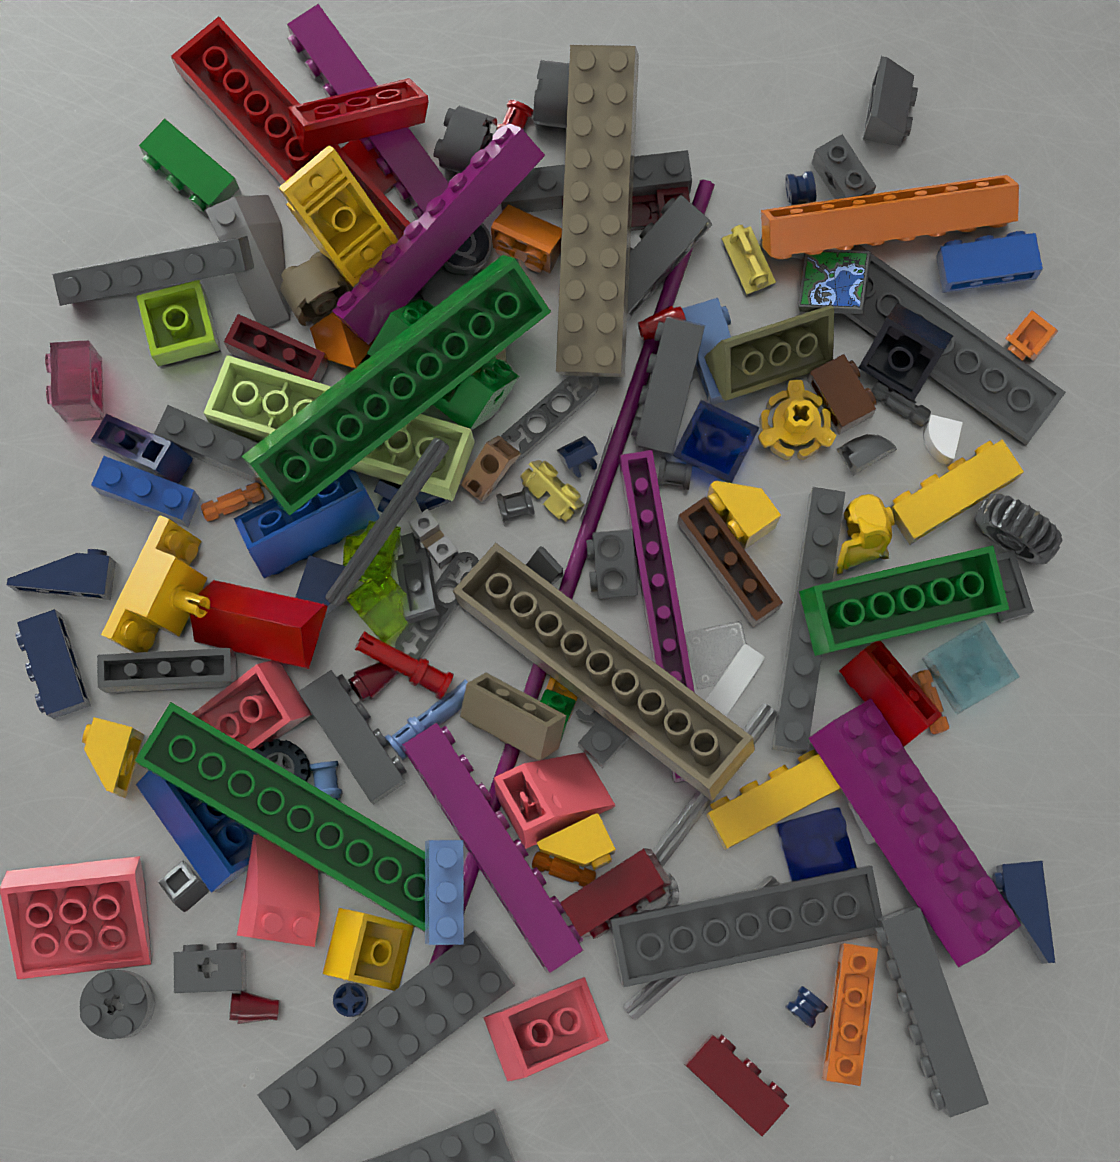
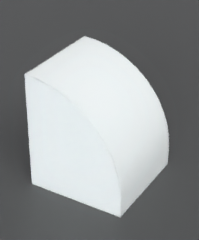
(942, 438)

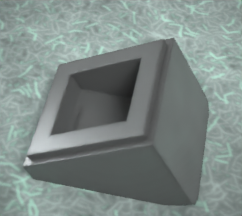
(545, 565)
(183, 886)

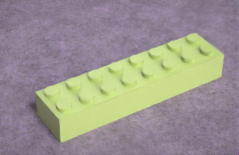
(260, 399)

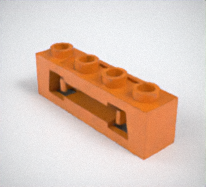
(850, 1014)

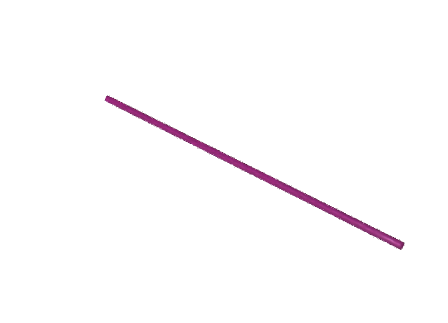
(592, 515)

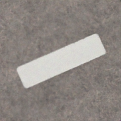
(596, 473)
(735, 679)

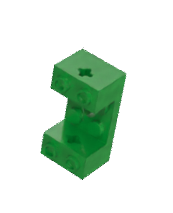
(475, 397)

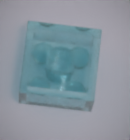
(970, 667)

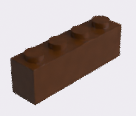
(729, 561)

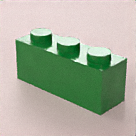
(187, 167)

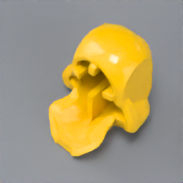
(870, 531)

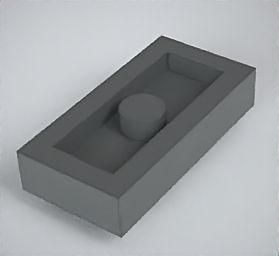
(1014, 587)

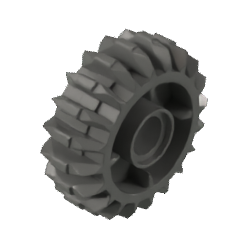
(1018, 528)

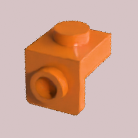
(1031, 337)

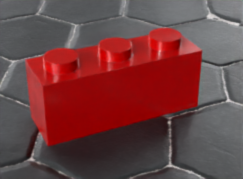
(880, 677)

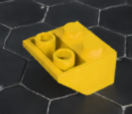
(744, 510)

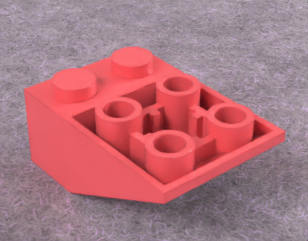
(550, 795)

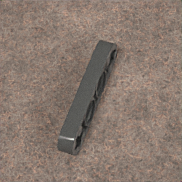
(552, 417)
(446, 609)

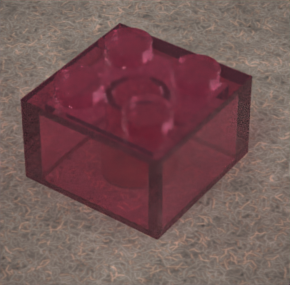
(75, 381)

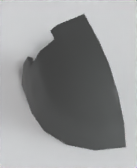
(865, 451)

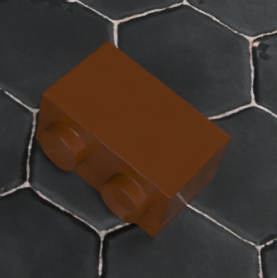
(842, 393)

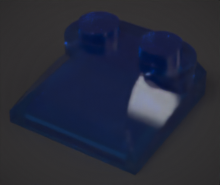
(716, 441)
(816, 844)

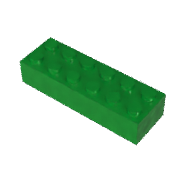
(903, 600)

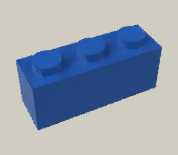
(988, 261)
(145, 491)

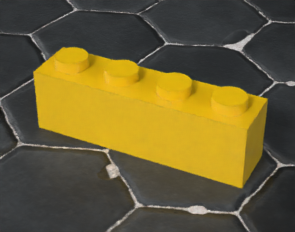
(955, 491)
(771, 801)

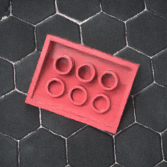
(77, 917)

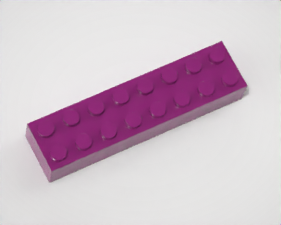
(915, 833)

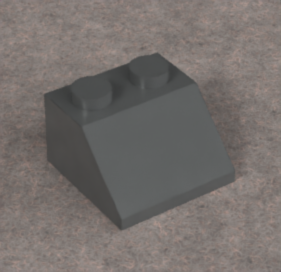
(889, 104)

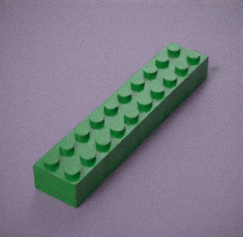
(396, 384)
(288, 812)

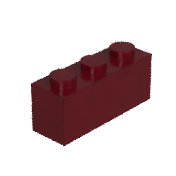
(274, 350)
(616, 893)
(738, 1083)

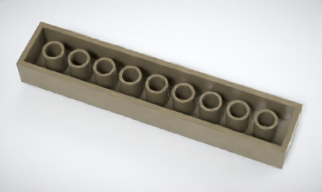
(597, 210)
(605, 671)

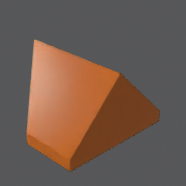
(339, 341)

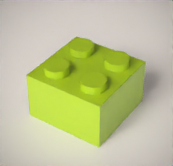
(178, 323)

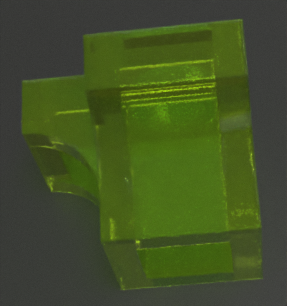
(383, 561)
(380, 606)

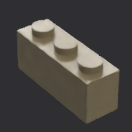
(512, 716)

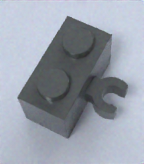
(602, 739)

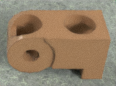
(489, 467)

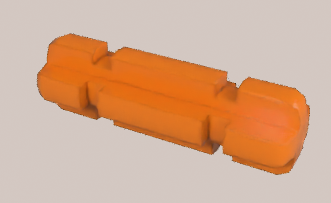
(232, 501)
(924, 680)
(563, 869)

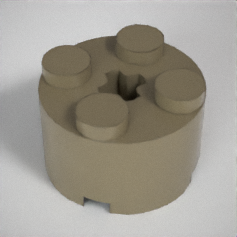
(313, 288)

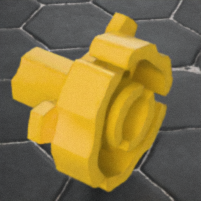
(805, 405)

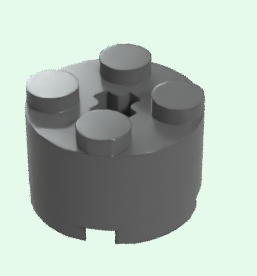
(551, 94)
(465, 135)
(98, 1012)

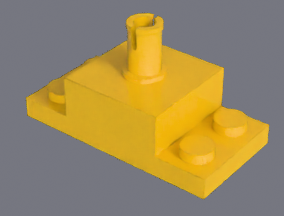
(338, 215)
(159, 589)

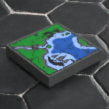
(835, 280)

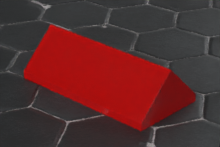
(359, 114)
(259, 623)

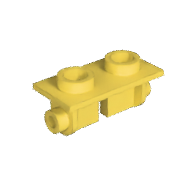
(748, 259)
(544, 480)

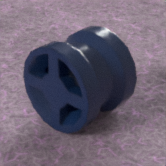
(800, 188)
(345, 1000)
(806, 1007)

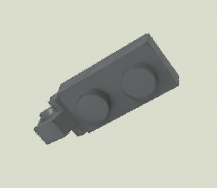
(416, 580)

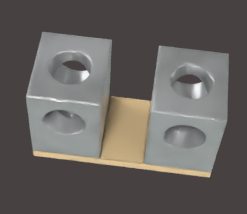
(433, 539)

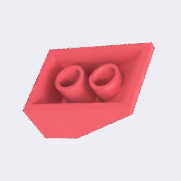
(256, 706)
(279, 897)
(546, 1029)

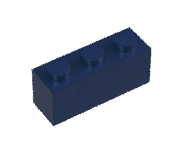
(52, 664)

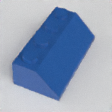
(282, 540)
(209, 840)

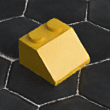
(112, 753)
(581, 843)
(368, 949)

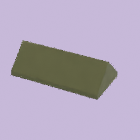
(772, 353)

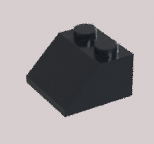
(905, 351)

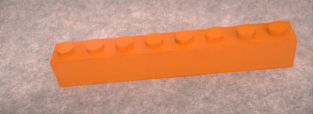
(889, 216)

